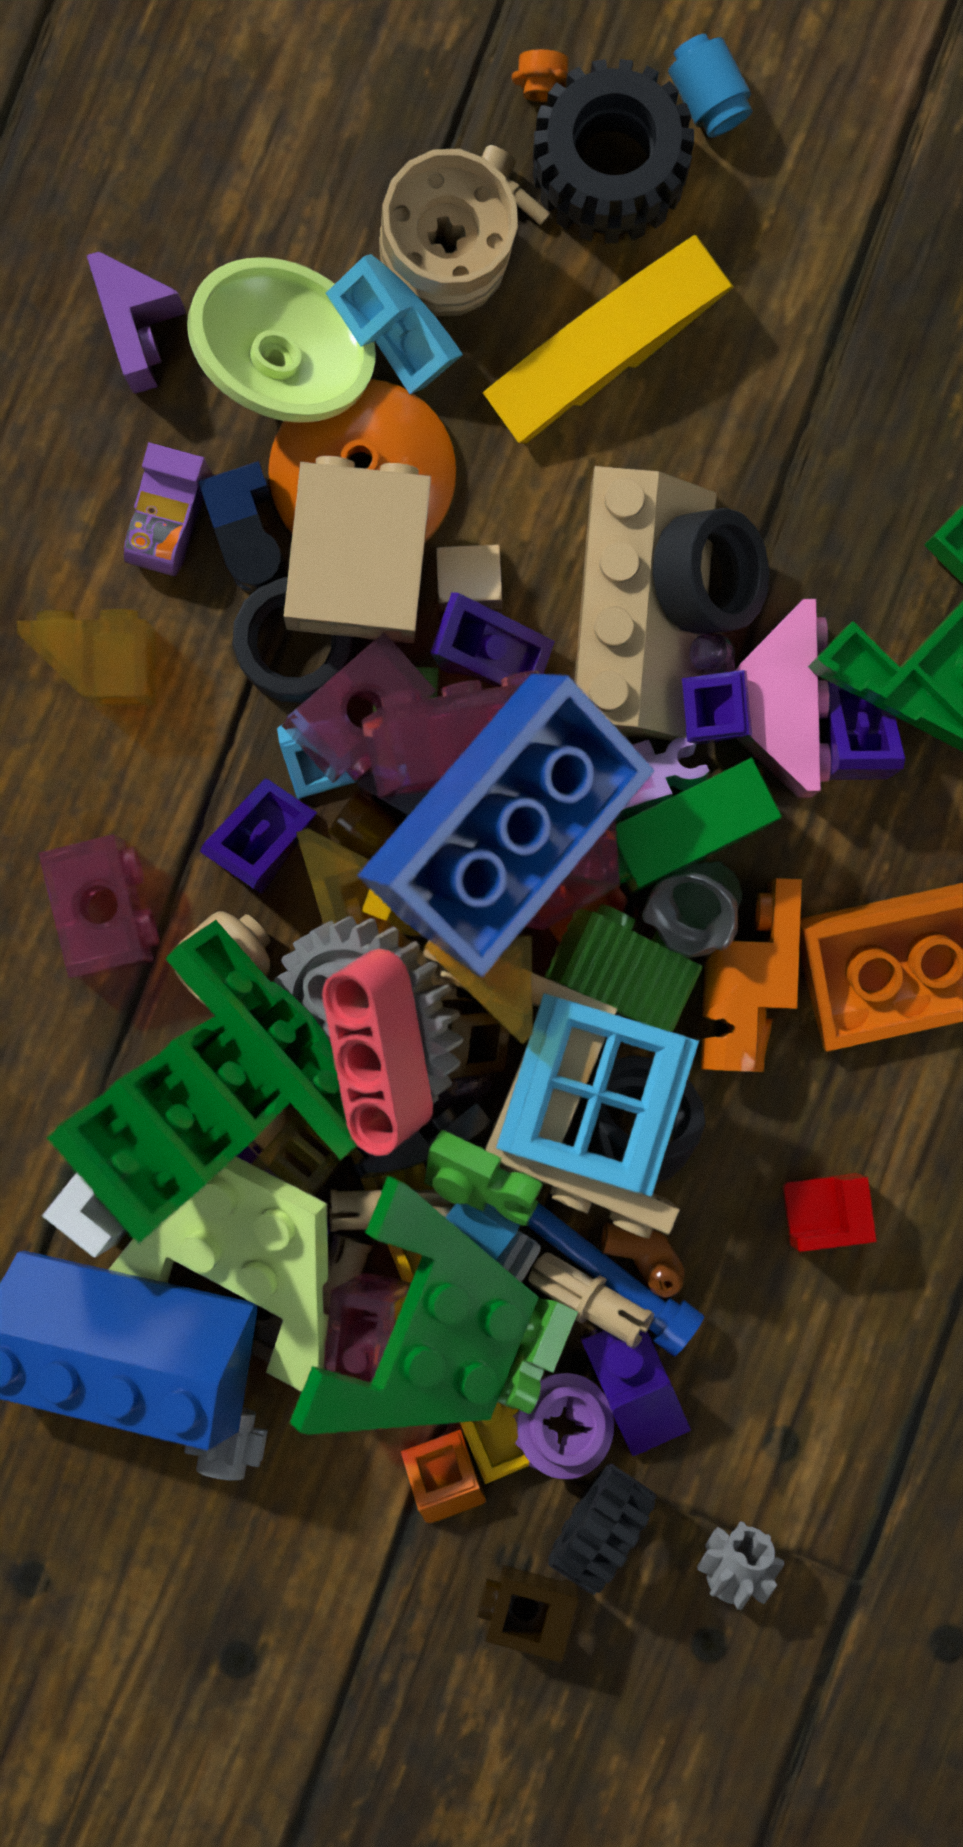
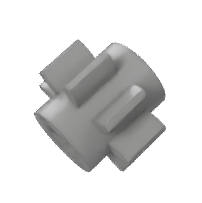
(231, 1456)
(740, 1565)

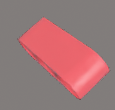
(378, 1051)

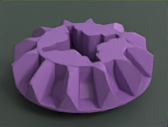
(578, 1451)

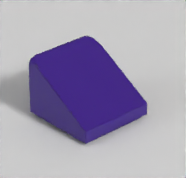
(716, 707)

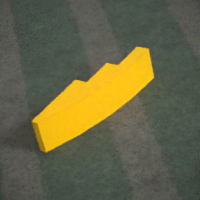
(608, 339)

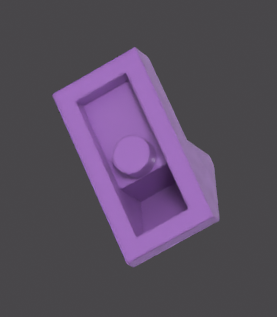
(130, 307)

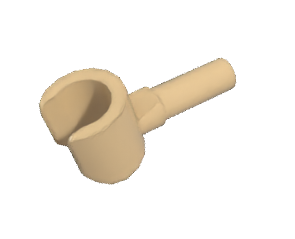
(505, 163)

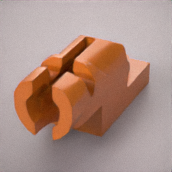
(752, 978)

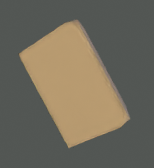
(471, 572)

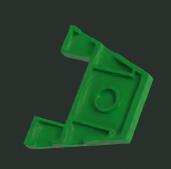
(930, 682)
(448, 1340)

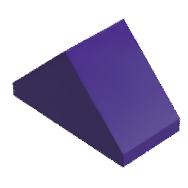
(861, 738)
(259, 835)

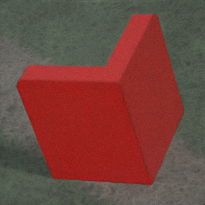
(829, 1212)

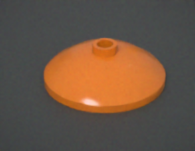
(383, 424)

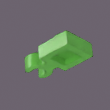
(473, 1177)
(537, 1353)

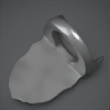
(695, 909)

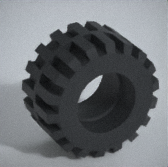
(612, 102)

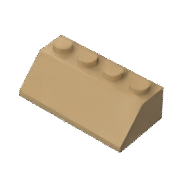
(627, 646)

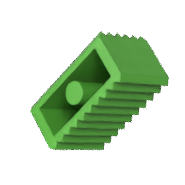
(623, 968)

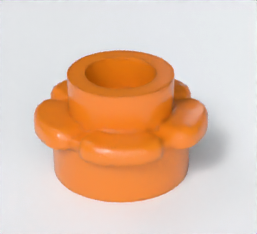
(540, 72)

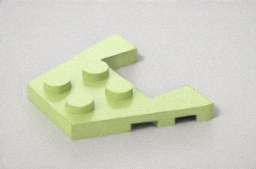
(259, 1243)

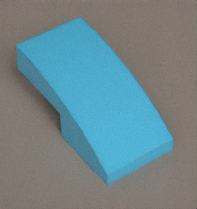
(387, 312)

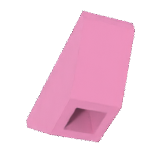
(789, 701)

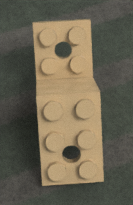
(628, 1208)

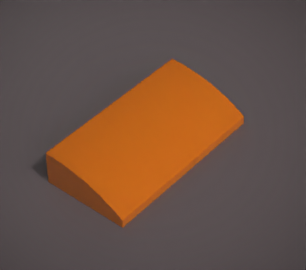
(885, 967)

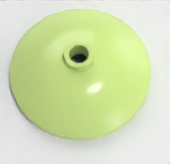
(277, 341)

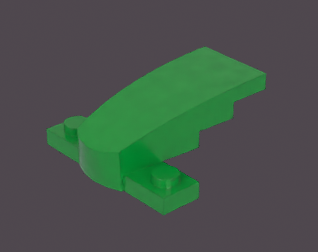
(207, 1092)

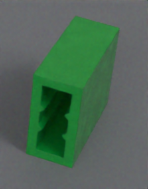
(693, 825)

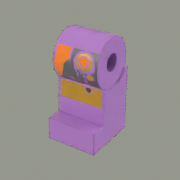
(165, 509)

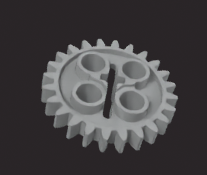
(341, 943)

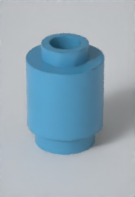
(710, 84)

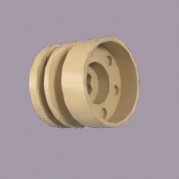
(457, 199)

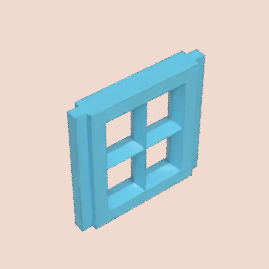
(654, 1112)

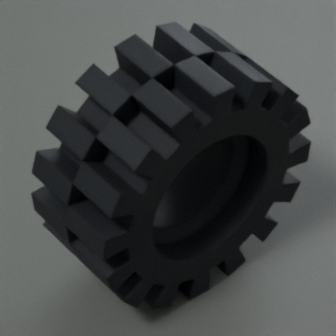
(602, 1529)

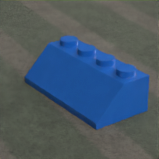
(507, 821)
(124, 1350)

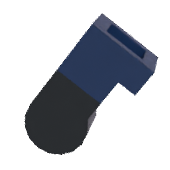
(245, 545)

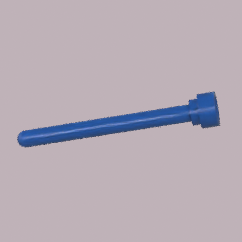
(672, 1322)

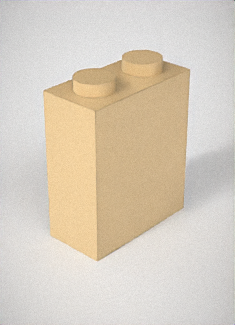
(357, 550)

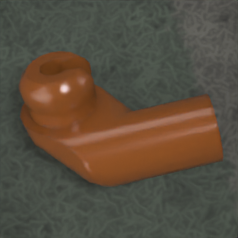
(652, 1256)

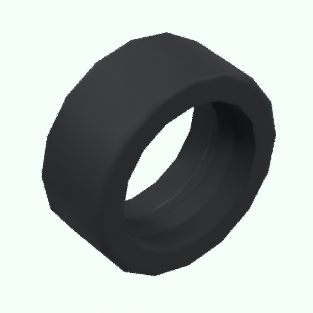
(680, 578)
(245, 637)
(629, 1079)

